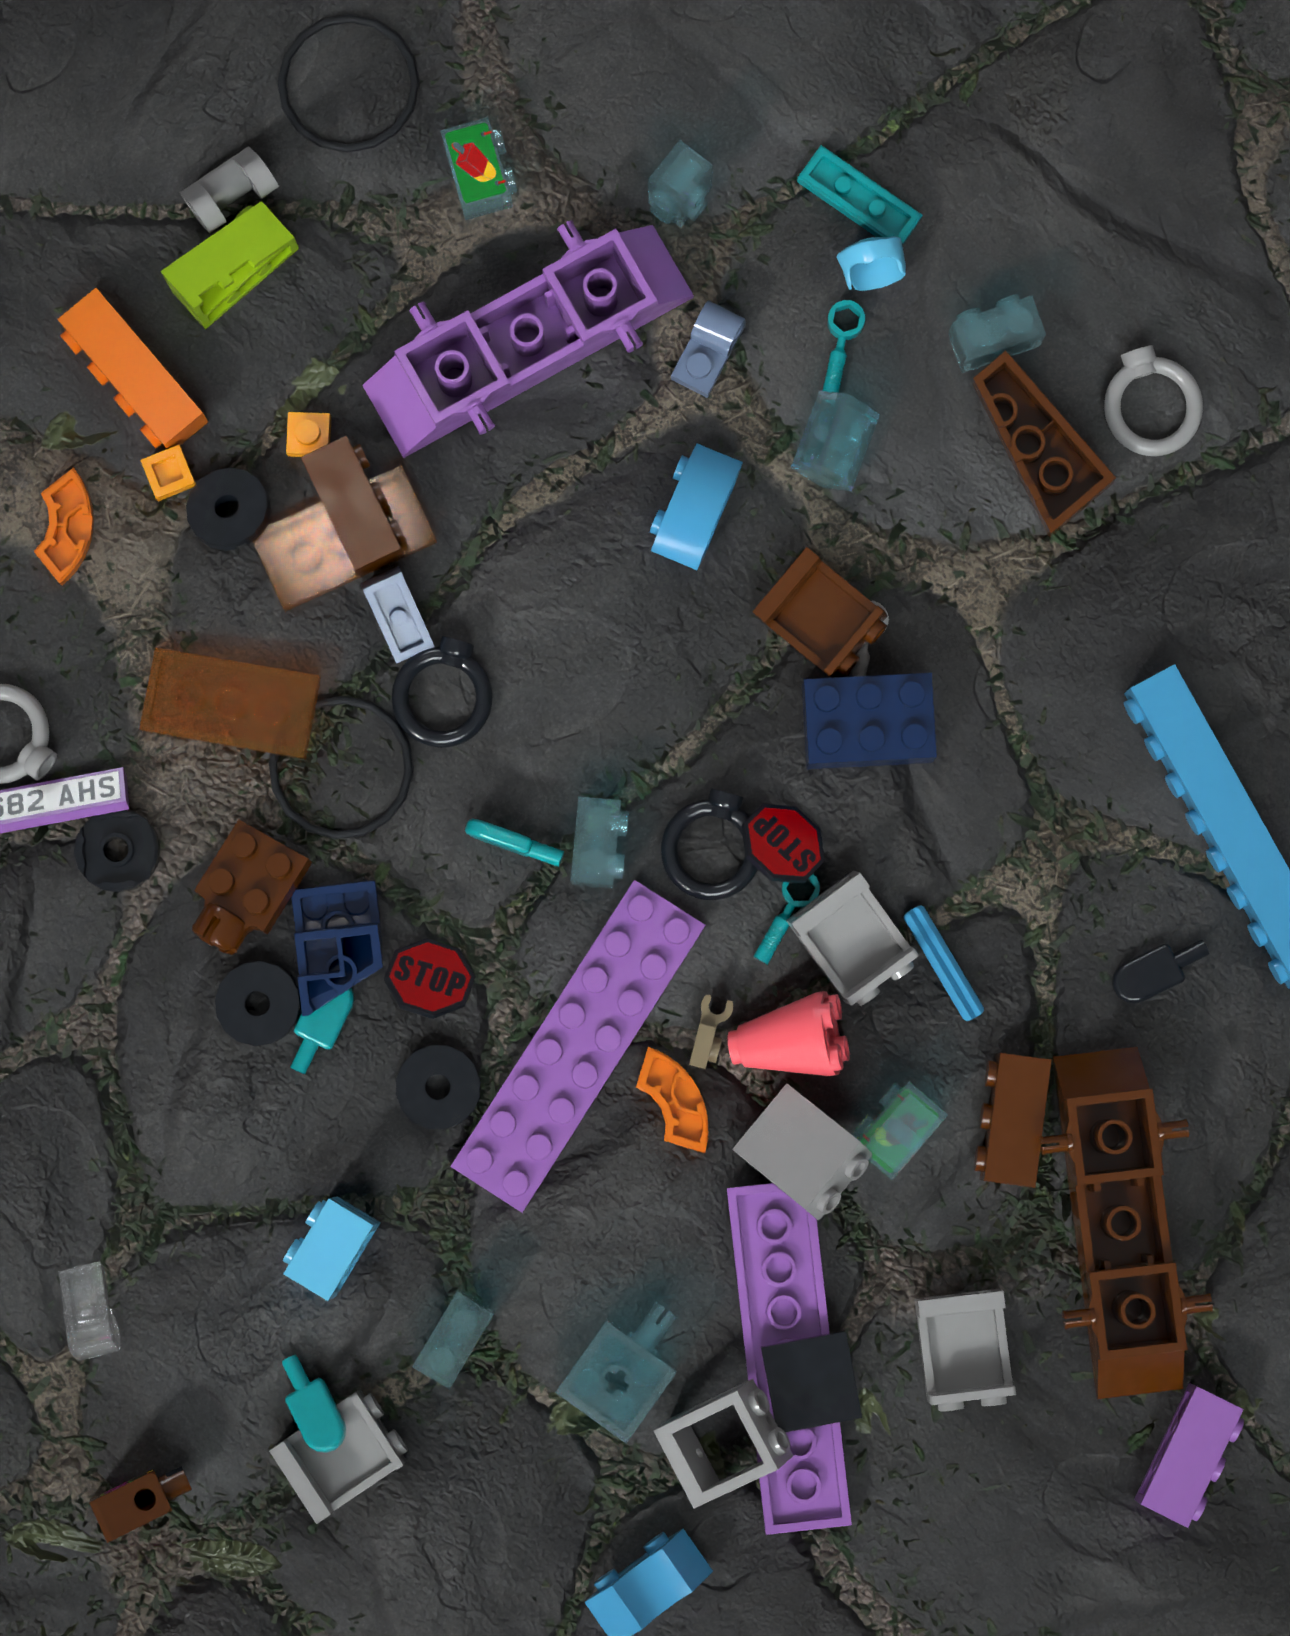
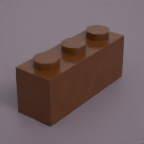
(354, 505)
(1013, 1119)

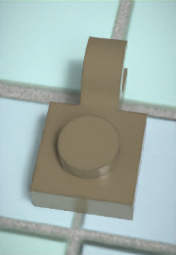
(706, 1044)

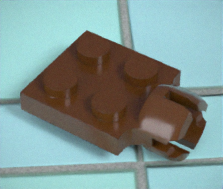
(246, 887)

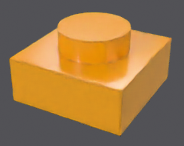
(307, 432)
(168, 472)

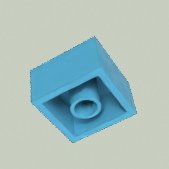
(330, 1248)

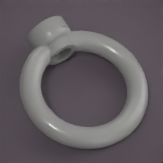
(1139, 364)
(35, 757)

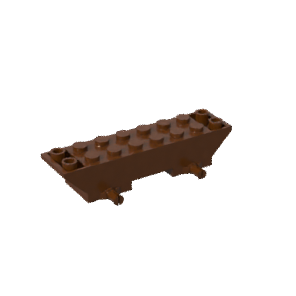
(1121, 1222)

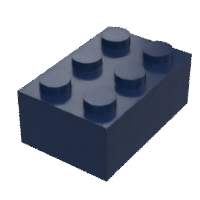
(869, 721)

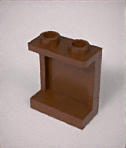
(821, 615)

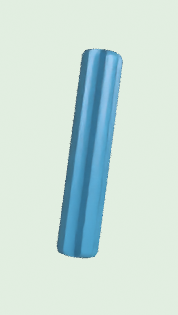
(943, 963)

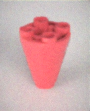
(794, 1038)

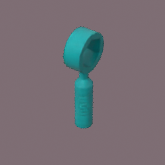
(838, 355)
(779, 925)

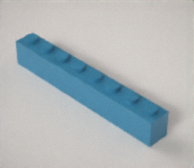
(1217, 809)

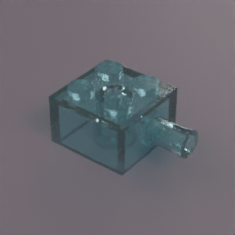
(645, 1373)

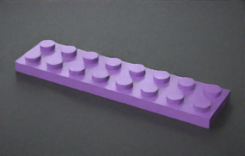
(578, 1046)
(779, 1303)

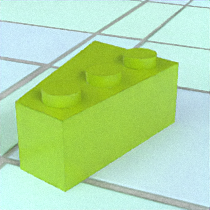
(230, 263)

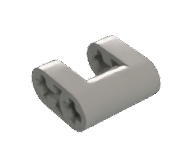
(227, 184)

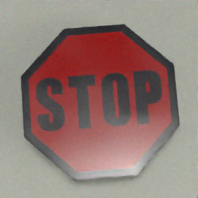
(783, 843)
(429, 978)

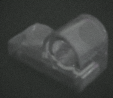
(87, 1312)

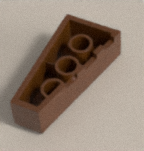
(1045, 450)

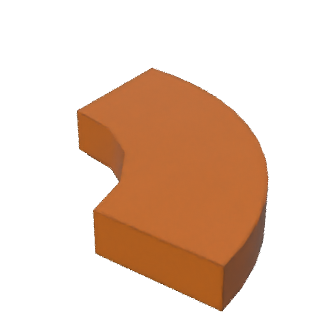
(69, 526)
(678, 1099)

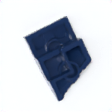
(335, 939)

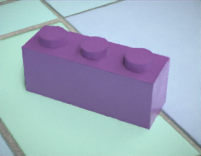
(1190, 1456)

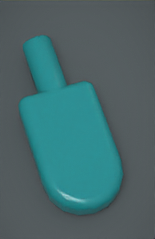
(513, 841)
(321, 1029)
(314, 1409)

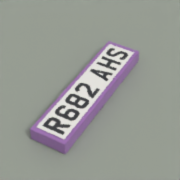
(63, 800)

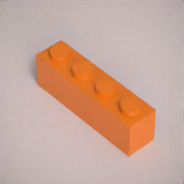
(132, 370)

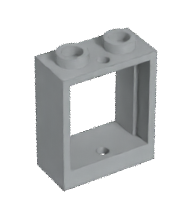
(690, 1460)

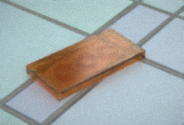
(306, 552)
(230, 703)

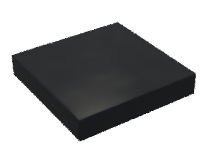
(811, 1381)

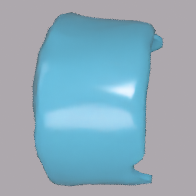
(873, 263)

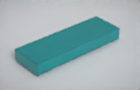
(858, 196)

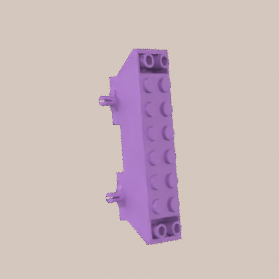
(524, 337)

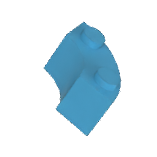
(696, 506)
(649, 1585)

